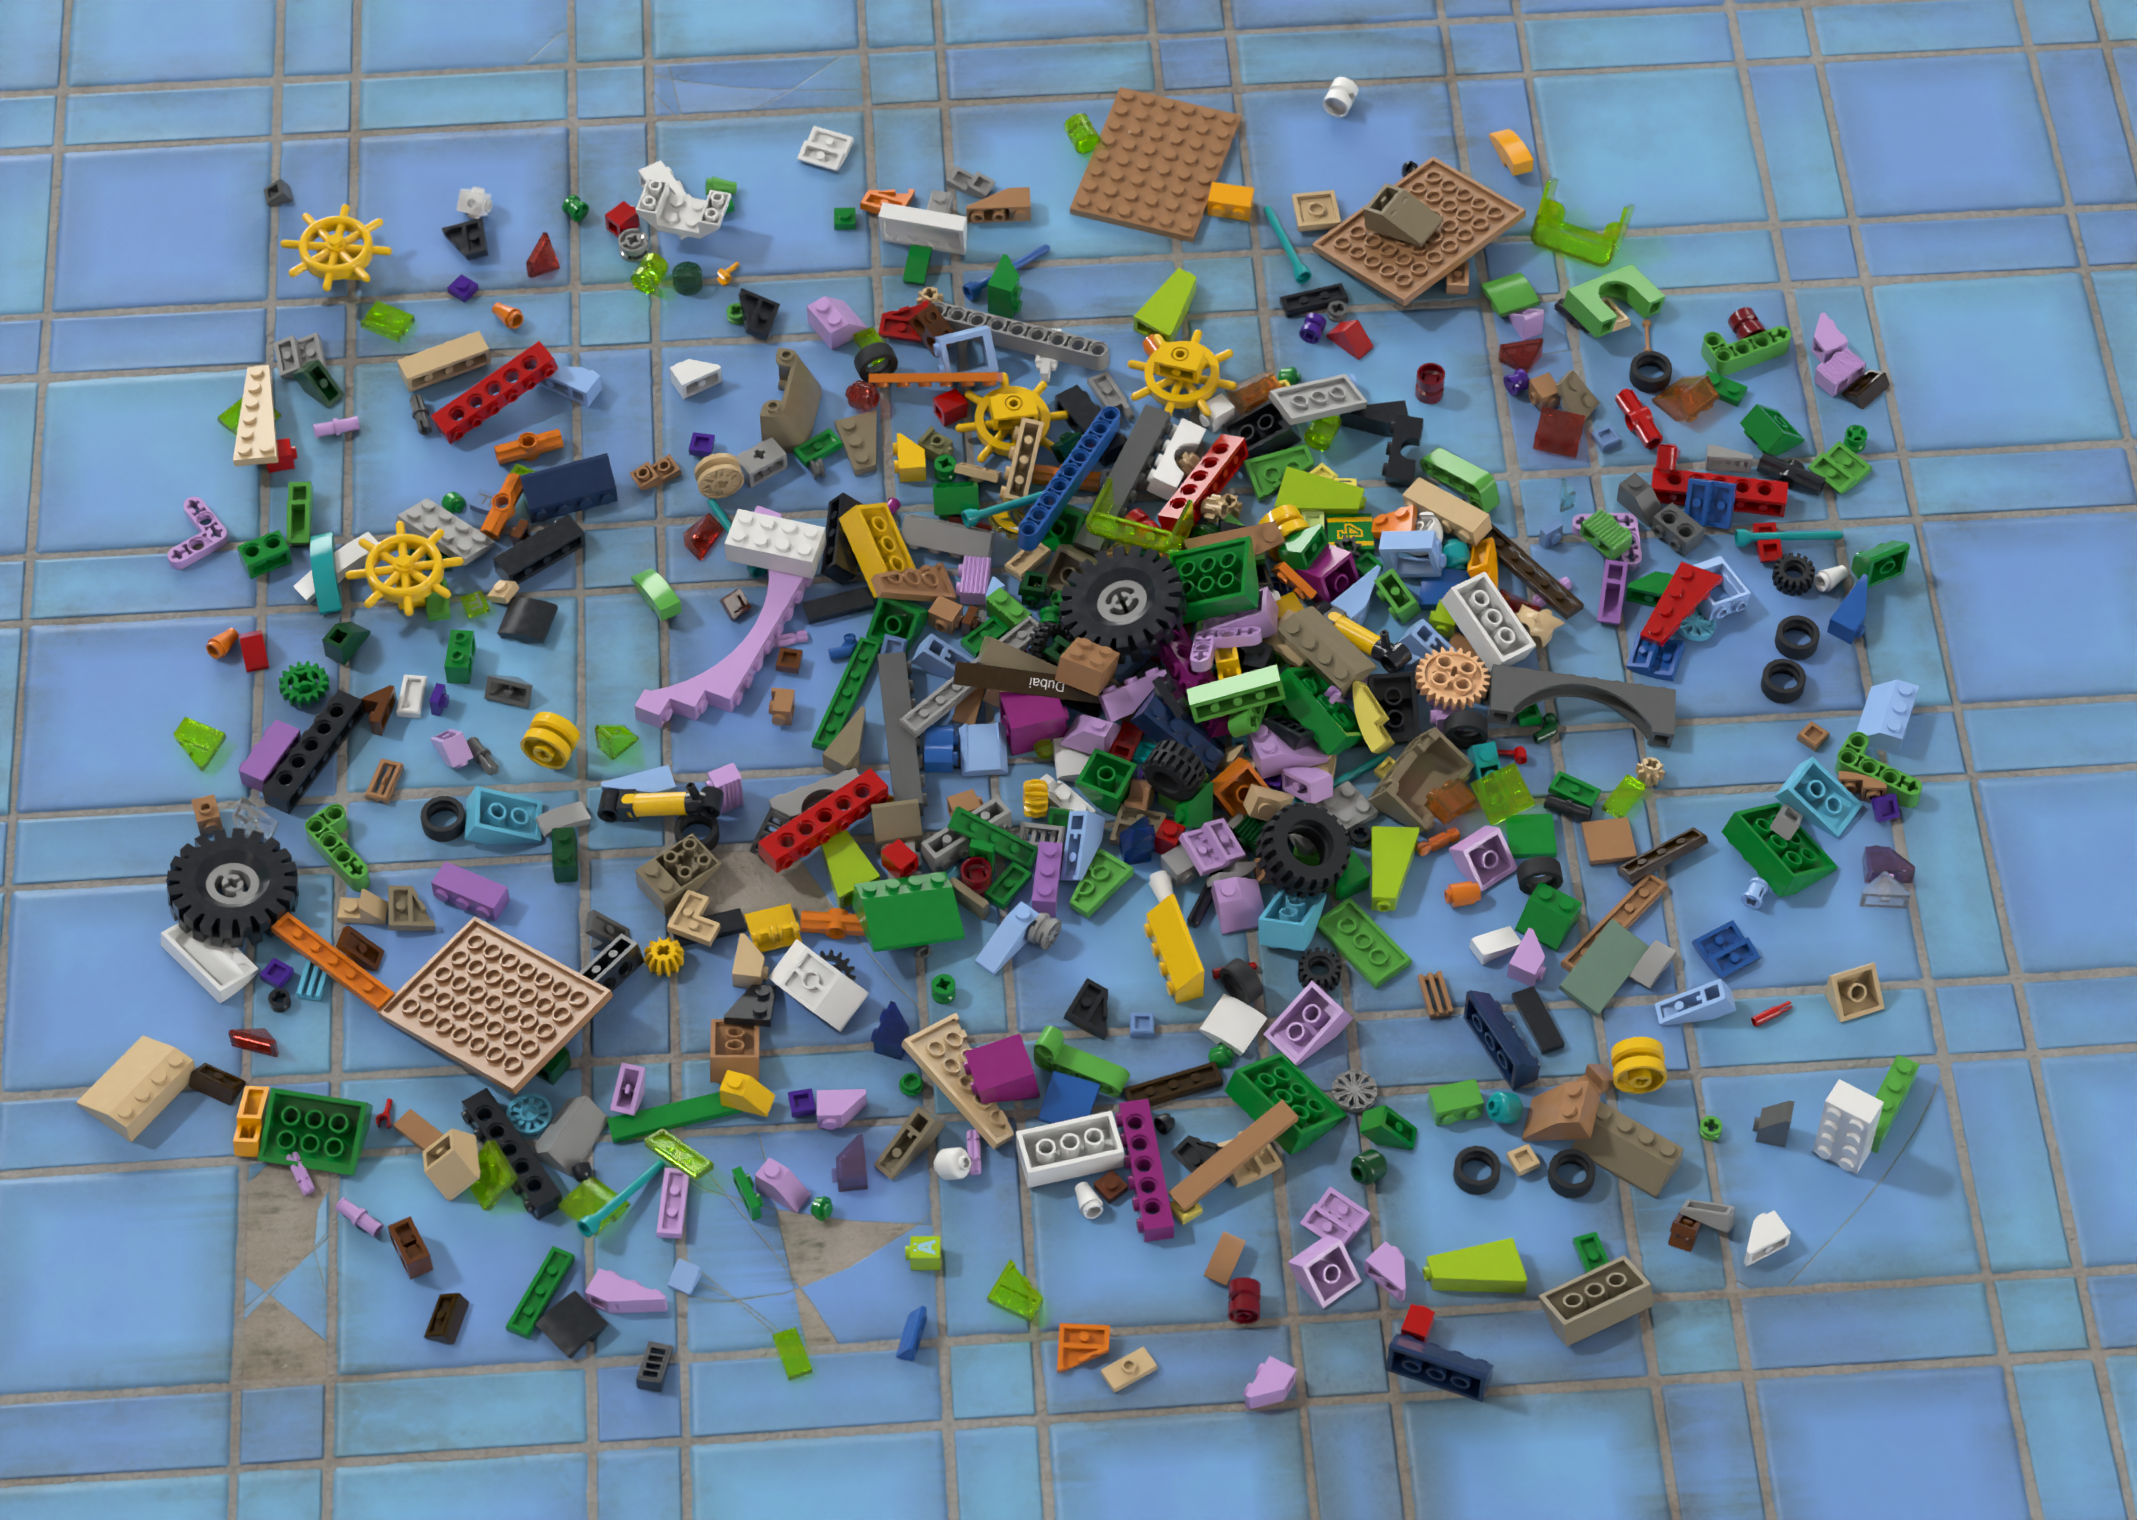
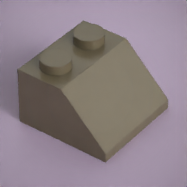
(896, 821)

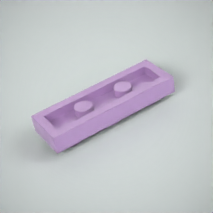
(673, 1204)

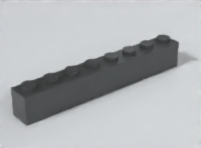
(1130, 470)
(901, 745)

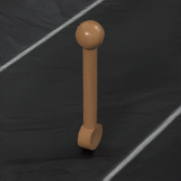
(1647, 324)

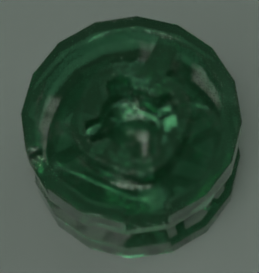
(687, 278)

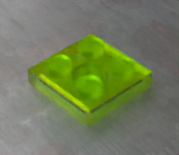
(495, 1176)

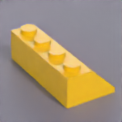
(875, 540)
(1175, 951)

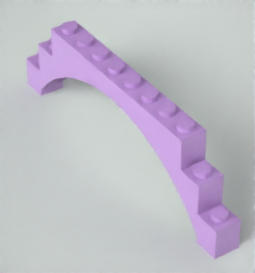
(726, 681)

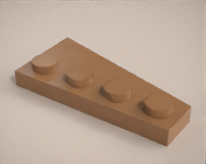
(1263, 536)
(916, 584)

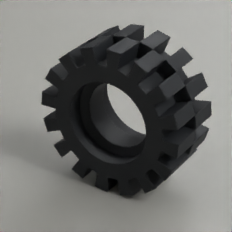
(1790, 584)
(1041, 636)
(1323, 959)

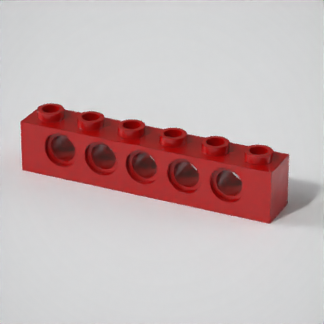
(497, 382)
(1206, 479)
(1751, 496)
(829, 810)

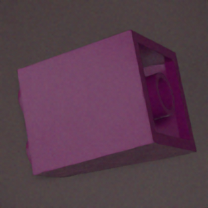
(1330, 573)
(1031, 719)
(1001, 1071)

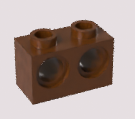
(930, 324)
(410, 1247)

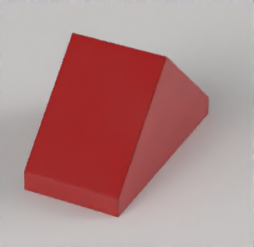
(1351, 338)
(254, 651)

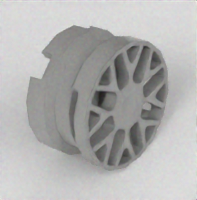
(633, 244)
(1044, 931)

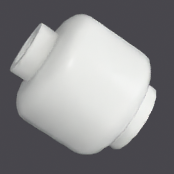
(952, 1163)

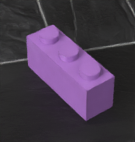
(268, 754)
(1047, 877)
(470, 891)

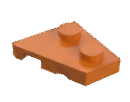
(1293, 580)

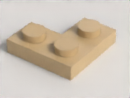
(688, 919)

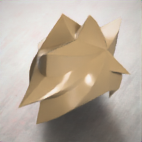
(1538, 624)

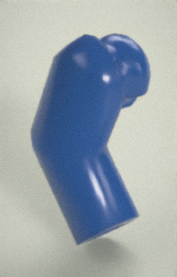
(846, 648)

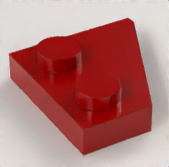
(896, 325)

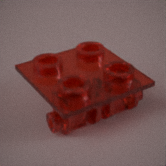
(1559, 432)

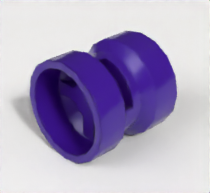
(1312, 328)

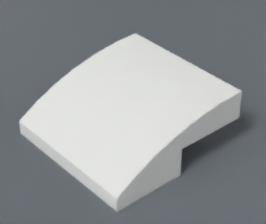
(825, 148)
(1068, 761)
(1232, 1024)

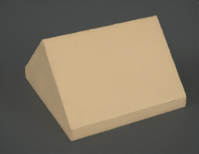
(1854, 992)

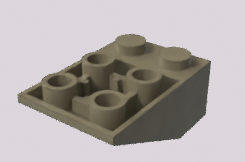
(1400, 216)
(674, 871)

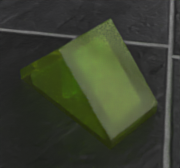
(614, 739)

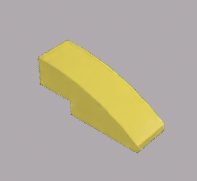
(1371, 718)

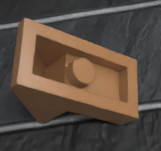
(1458, 280)
(1599, 1077)

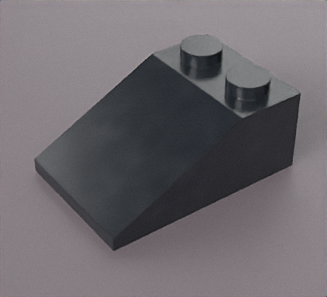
(1263, 430)
(1398, 699)

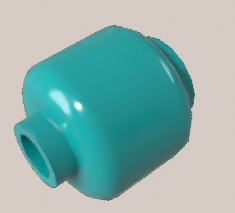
(1456, 554)
(1504, 1107)

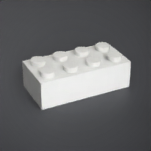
(775, 543)
(1488, 622)
(1847, 1126)
(1069, 1149)

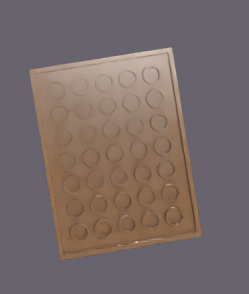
(1155, 164)
(1403, 270)
(495, 1005)

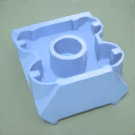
(983, 749)

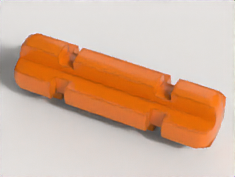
(1438, 841)

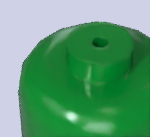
(1290, 374)
(453, 502)
(1221, 1055)

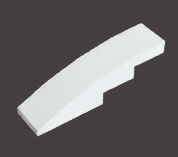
(346, 559)

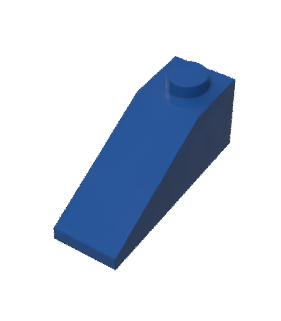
(1850, 616)

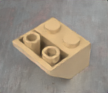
(452, 1163)

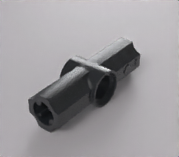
(1791, 472)

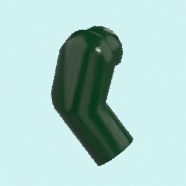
(1549, 728)

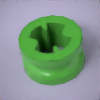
(734, 319)
(1717, 1126)

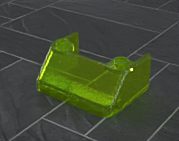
(1573, 241)
(1134, 533)

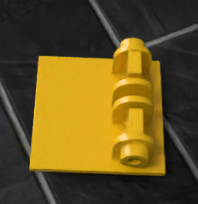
(773, 928)

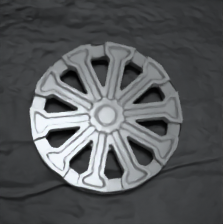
(1354, 1091)

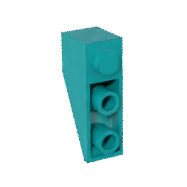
(1484, 758)

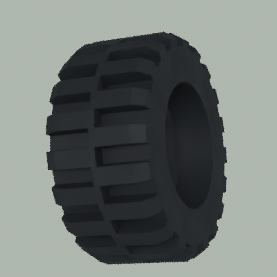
(1322, 831)

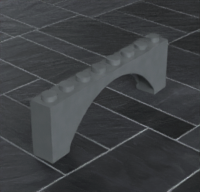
(1645, 706)

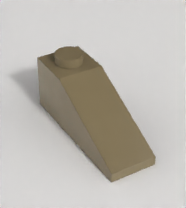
(846, 748)
(909, 1142)

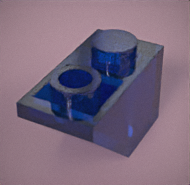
(1137, 842)
(891, 1033)

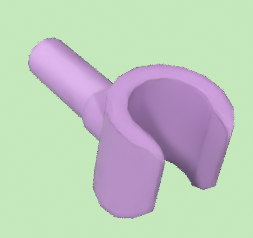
(1334, 695)

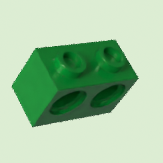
(264, 554)
(460, 656)

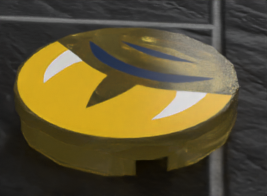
(1007, 522)

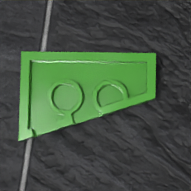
(1268, 470)
(1100, 882)

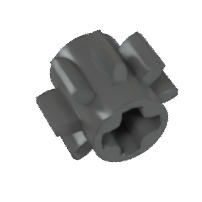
(1349, 542)

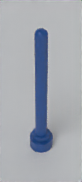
(973, 289)

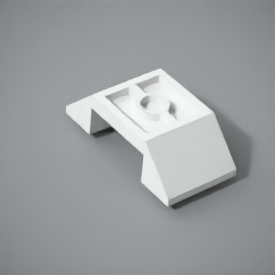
(681, 213)
(818, 985)

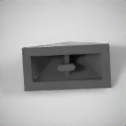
(508, 690)

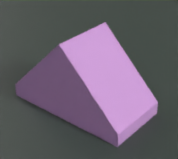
(1528, 322)
(629, 1089)

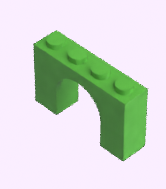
(1626, 284)

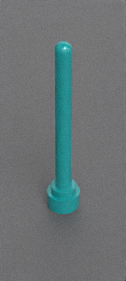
(1300, 272)
(972, 517)
(1745, 537)
(754, 571)
(1356, 772)
(589, 1224)

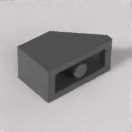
(1639, 498)
(1774, 1124)

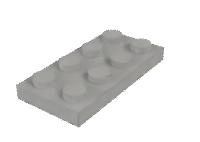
(1317, 399)
(459, 537)
(1349, 808)

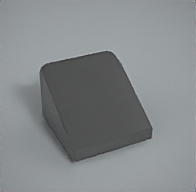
(278, 193)

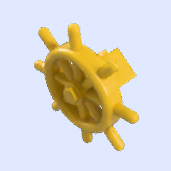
(336, 255)
(1182, 366)
(1006, 409)
(404, 570)

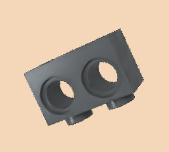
(1677, 529)

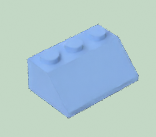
(1888, 714)

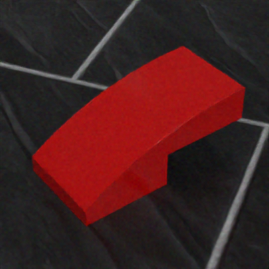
(1767, 549)
(1127, 741)

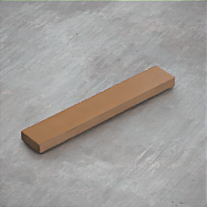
(1624, 913)
(1233, 1155)

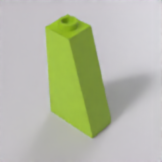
(1167, 307)
(1319, 493)
(1390, 861)
(846, 866)
(1478, 1269)

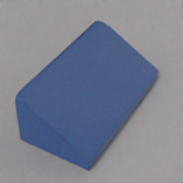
(912, 1334)

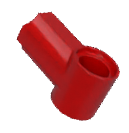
(1667, 456)

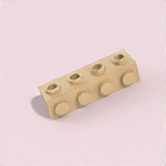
(444, 361)
(1023, 460)
(1453, 513)

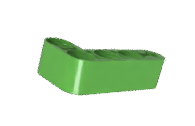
(1744, 353)
(1462, 476)
(1248, 720)
(1853, 759)
(328, 835)
(1054, 1055)

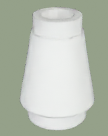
(1829, 578)
(1161, 884)
(1089, 1202)

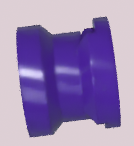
(1516, 382)

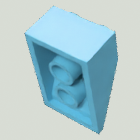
(1819, 797)
(501, 817)
(1290, 921)

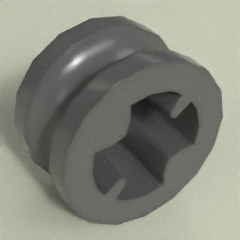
(1340, 315)
(817, 468)

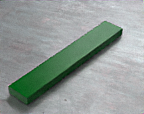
(847, 692)
(668, 1117)

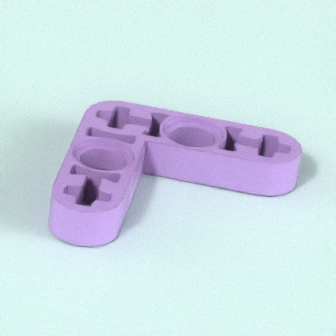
(205, 537)
(1635, 549)
(1209, 640)

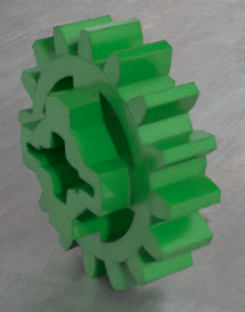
(304, 684)

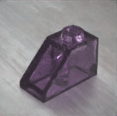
(1881, 859)
(851, 1167)

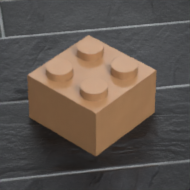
(1087, 666)

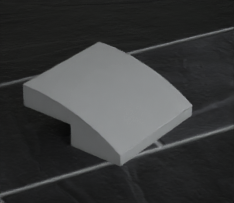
(294, 353)

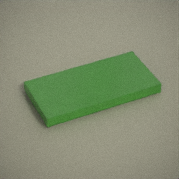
(1363, 943)

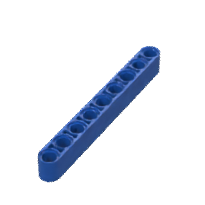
(1068, 478)

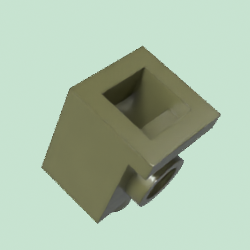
(935, 444)

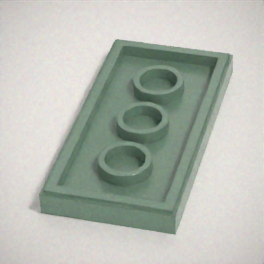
(1603, 967)

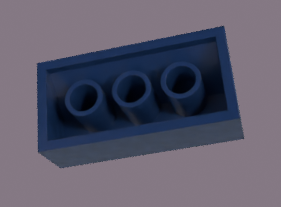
(568, 488)
(1161, 724)
(1500, 1039)
(1439, 1367)

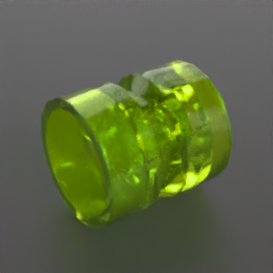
(1081, 133)
(649, 273)
(1322, 432)

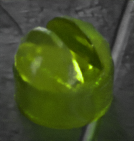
(1044, 748)

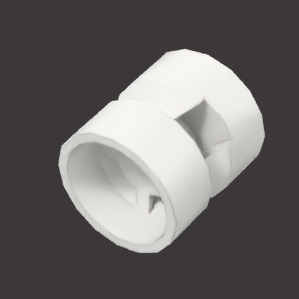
(1340, 97)

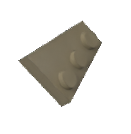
(859, 440)

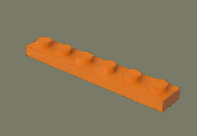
(944, 379)
(332, 961)

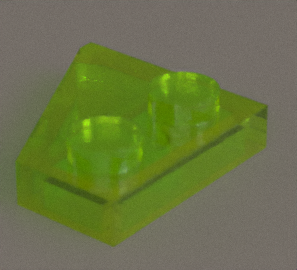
(199, 741)
(1015, 1294)

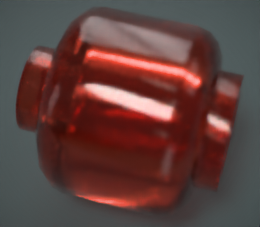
(862, 395)

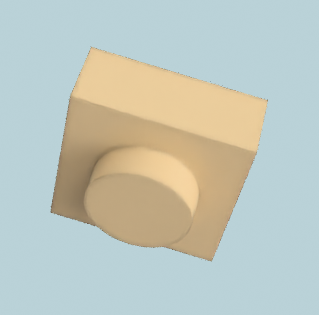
(503, 591)
(1523, 1160)

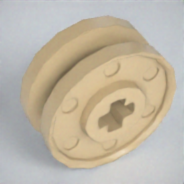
(719, 475)

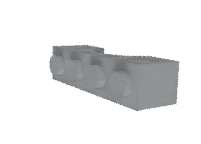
(805, 797)

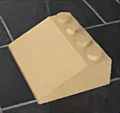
(138, 1087)

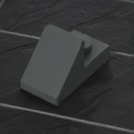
(603, 930)

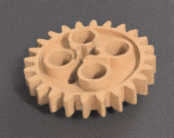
(1452, 678)

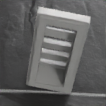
(1727, 460)
(1786, 822)
(1025, 826)
(1712, 1214)

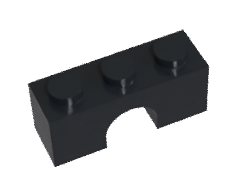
(1405, 432)
(1256, 656)

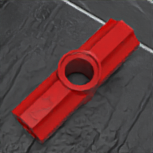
(1638, 419)

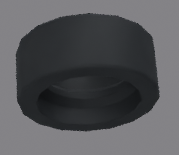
(874, 352)
(1646, 384)
(1795, 651)
(1787, 667)
(1466, 720)
(439, 804)
(686, 820)
(1539, 866)
(1241, 981)
(1476, 1153)
(1576, 1157)

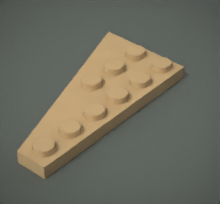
(940, 1055)

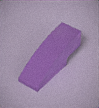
(1612, 592)

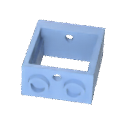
(987, 347)
(1412, 541)
(1731, 584)

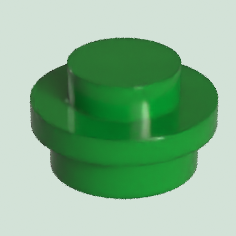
(911, 1084)
(821, 1208)

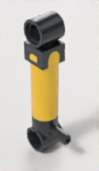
(1390, 655)
(632, 806)

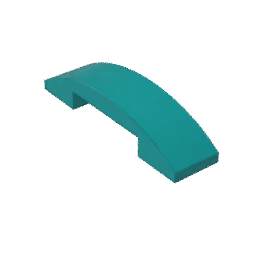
(324, 573)

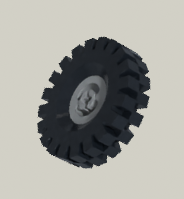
(1150, 593)
(229, 866)

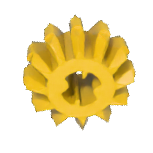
(1035, 798)
(663, 956)

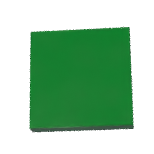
(1531, 835)

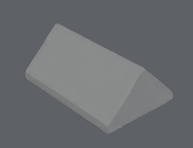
(571, 1134)

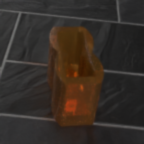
(1450, 800)

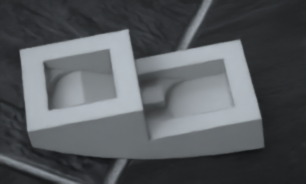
(967, 183)
(563, 816)
(1235, 870)
(1652, 964)

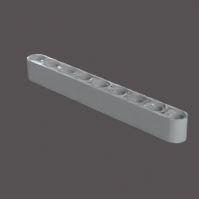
(1030, 337)

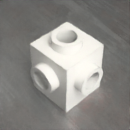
(474, 202)

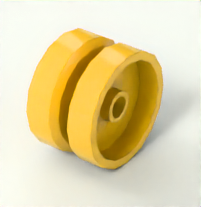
(1288, 521)
(550, 740)
(1638, 1065)

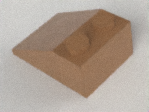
(733, 1049)
(1562, 1113)

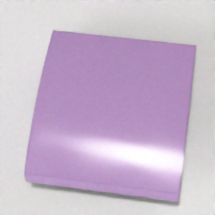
(1212, 847)
(1335, 1217)

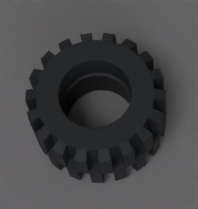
(1174, 770)

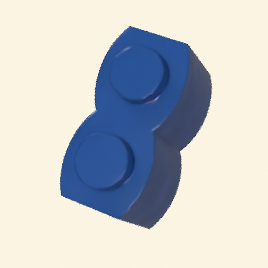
(939, 748)

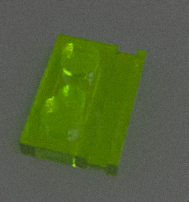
(387, 321)

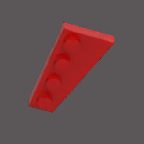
(1678, 601)

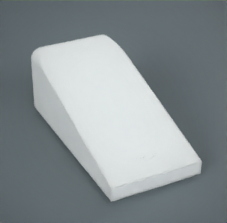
(1494, 944)

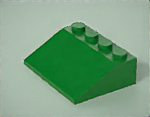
(1218, 578)
(1333, 724)
(1782, 863)
(908, 911)
(1275, 1078)
(318, 1127)

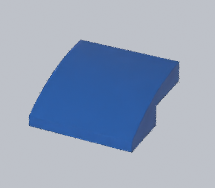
(1710, 502)
(1437, 587)
(1655, 660)
(1725, 949)
(1068, 1098)

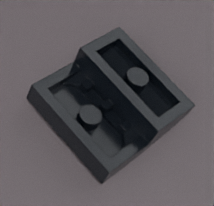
(527, 620)
(572, 1324)

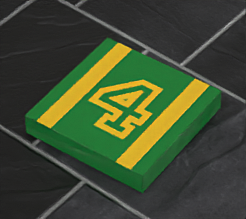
(1351, 525)

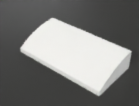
(923, 227)
(215, 968)

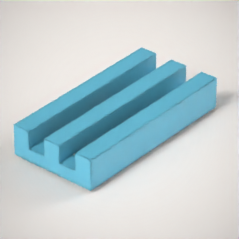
(303, 981)

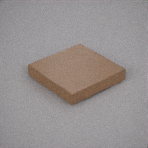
(1608, 841)

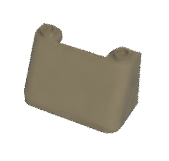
(793, 418)
(1421, 767)

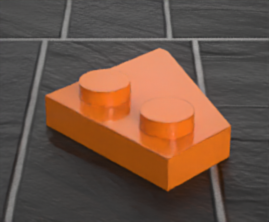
(873, 199)
(1400, 520)
(1081, 1344)

